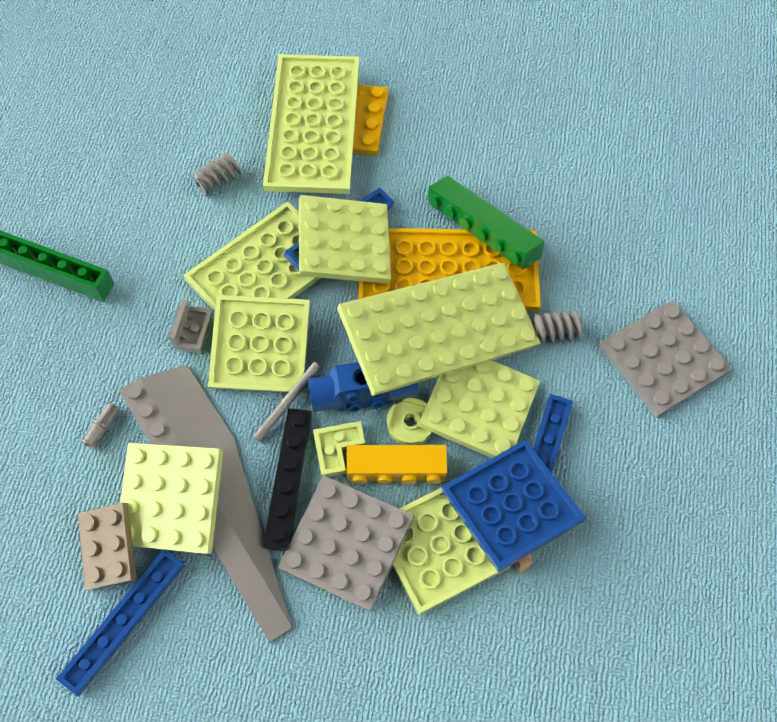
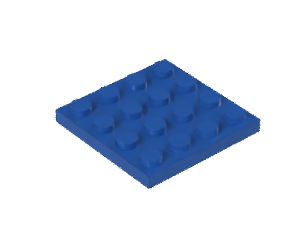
(512, 505)

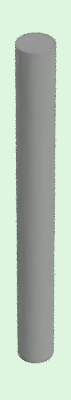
(286, 402)

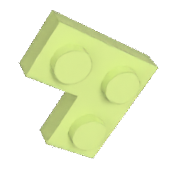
(332, 441)

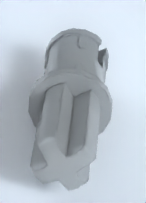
(100, 426)

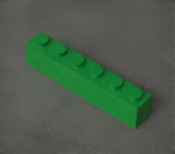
(486, 222)
(55, 267)

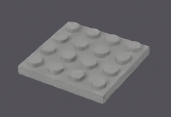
(664, 358)
(346, 543)

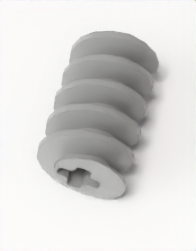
(215, 172)
(558, 325)

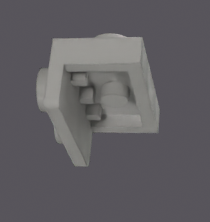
(190, 327)

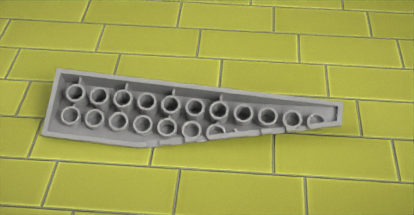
(178, 413)

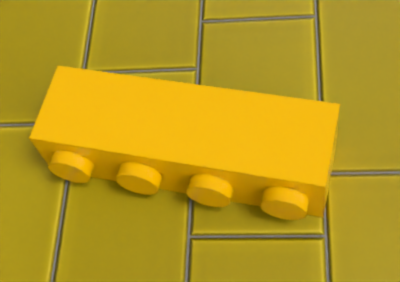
(396, 464)

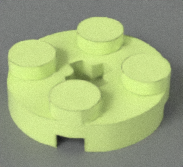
(399, 430)

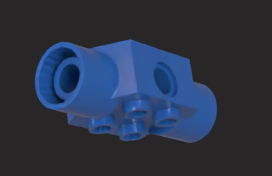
(348, 391)

